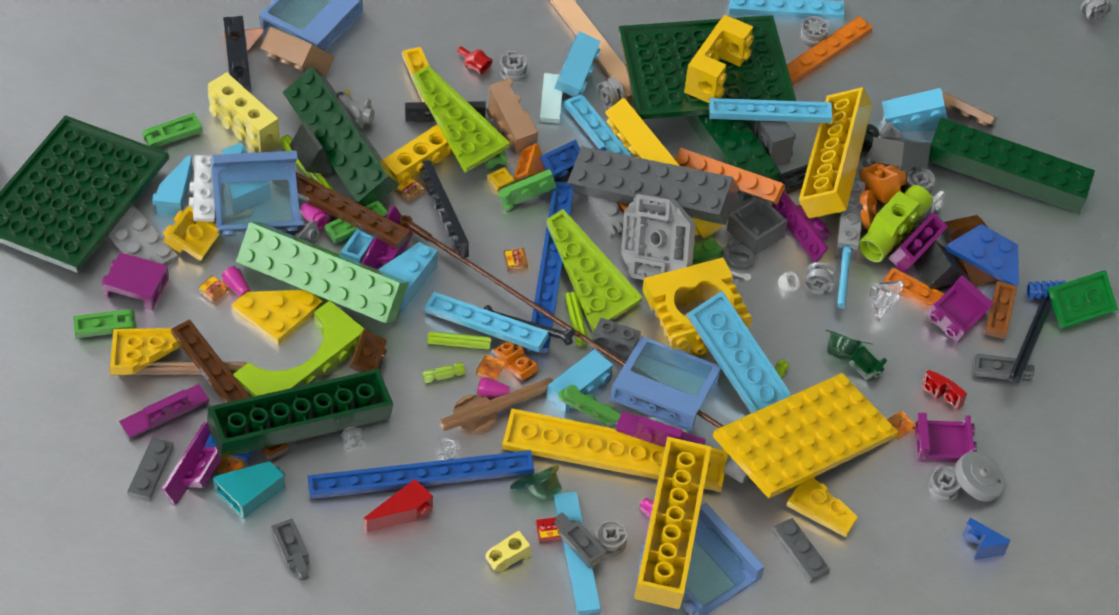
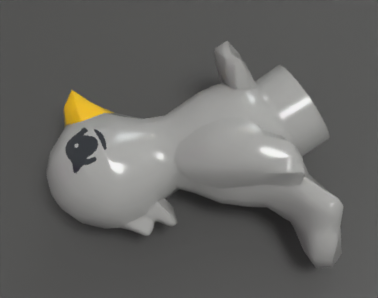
(360, 111)

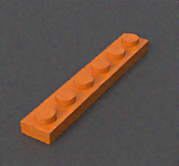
(828, 49)
(747, 181)

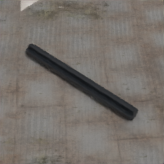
(1030, 340)

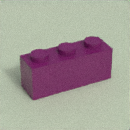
(918, 242)

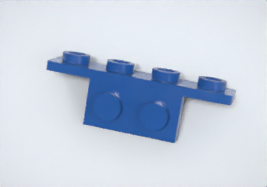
(562, 159)

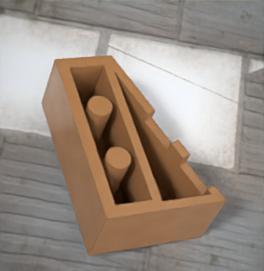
(296, 52)
(509, 117)

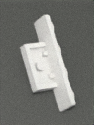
(202, 189)

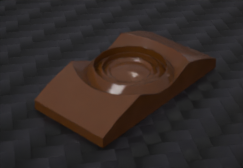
(956, 229)

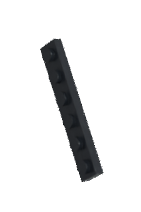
(446, 211)

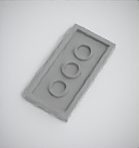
(139, 238)

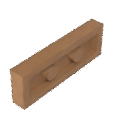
(967, 109)

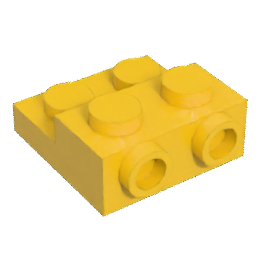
(190, 235)

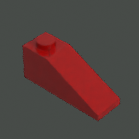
(401, 508)

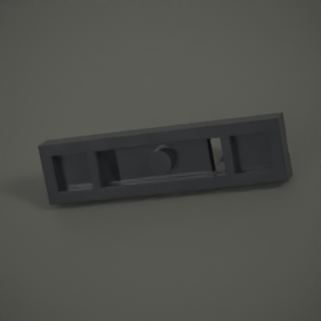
(237, 50)

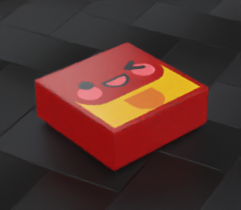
(547, 530)

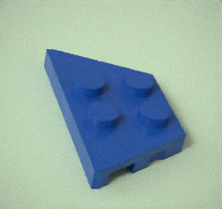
(989, 253)

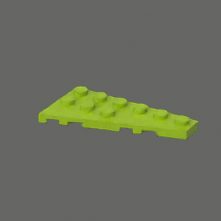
(465, 130)
(595, 279)

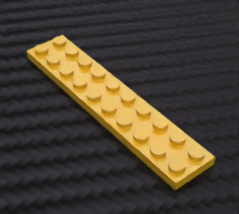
(595, 446)

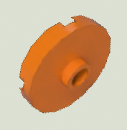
(870, 207)

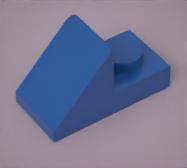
(989, 541)

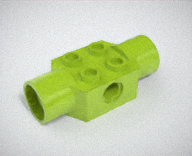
(895, 222)

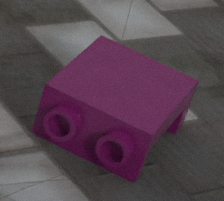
(136, 279)
(959, 309)
(943, 439)

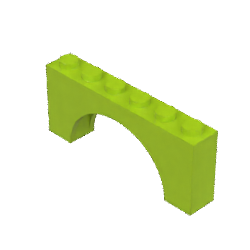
(338, 343)

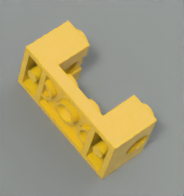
(727, 41)

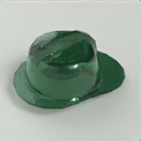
(842, 346)
(541, 484)

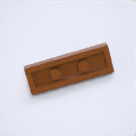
(1001, 310)

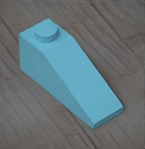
(174, 189)

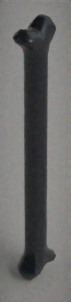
(566, 336)

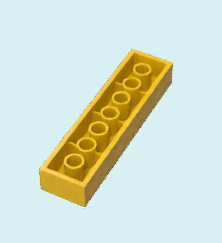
(644, 144)
(836, 154)
(673, 523)

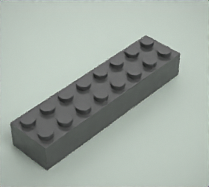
(621, 177)

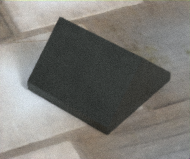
(310, 151)
(939, 267)

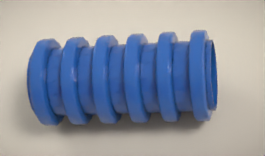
(1039, 290)

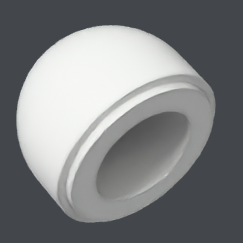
(783, 282)

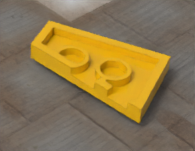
(819, 505)

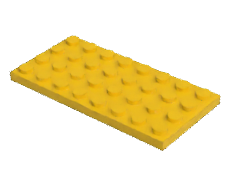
(804, 435)

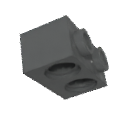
(616, 338)

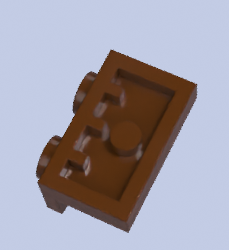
(368, 352)

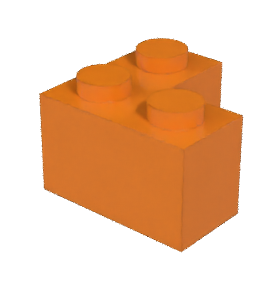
(883, 180)

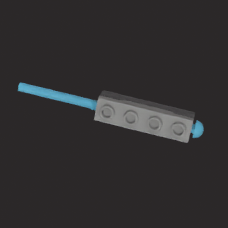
(848, 238)

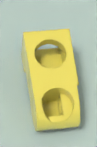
(508, 552)

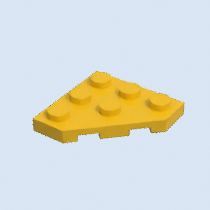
(277, 312)
(139, 348)

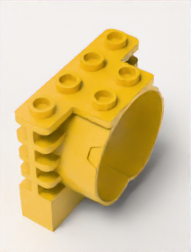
(683, 287)

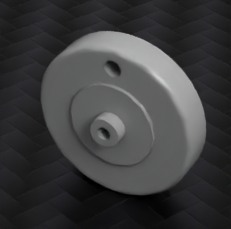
(979, 476)

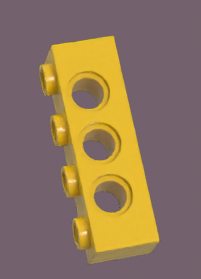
(409, 159)

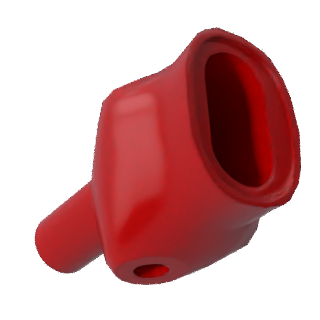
(475, 60)

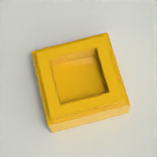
(500, 179)

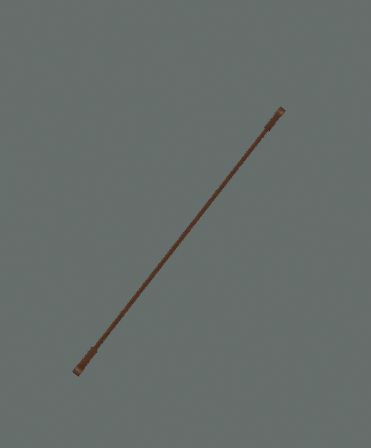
(406, 221)

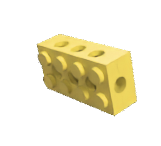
(243, 114)

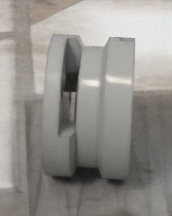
(1096, 9)
(814, 32)
(513, 65)
(610, 91)
(922, 178)
(819, 279)
(944, 484)
(612, 536)

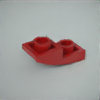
(940, 385)

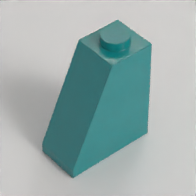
(250, 487)

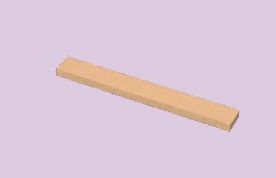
(607, 59)

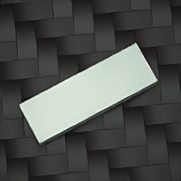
(550, 100)

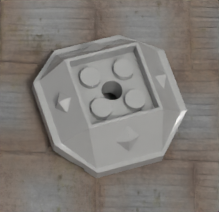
(656, 236)

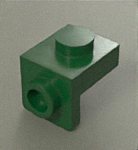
(867, 364)

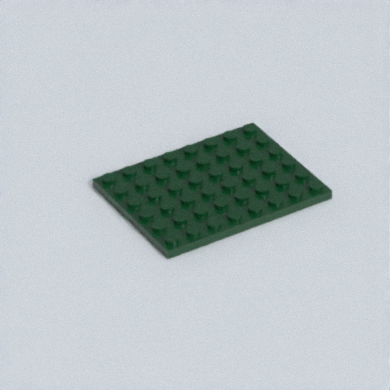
(660, 56)
(74, 192)

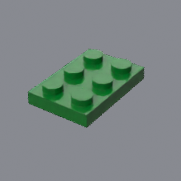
(1082, 299)

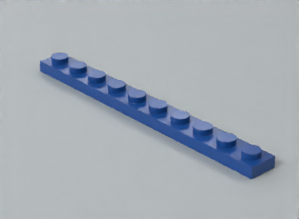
(551, 263)
(425, 473)

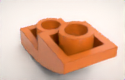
(515, 360)

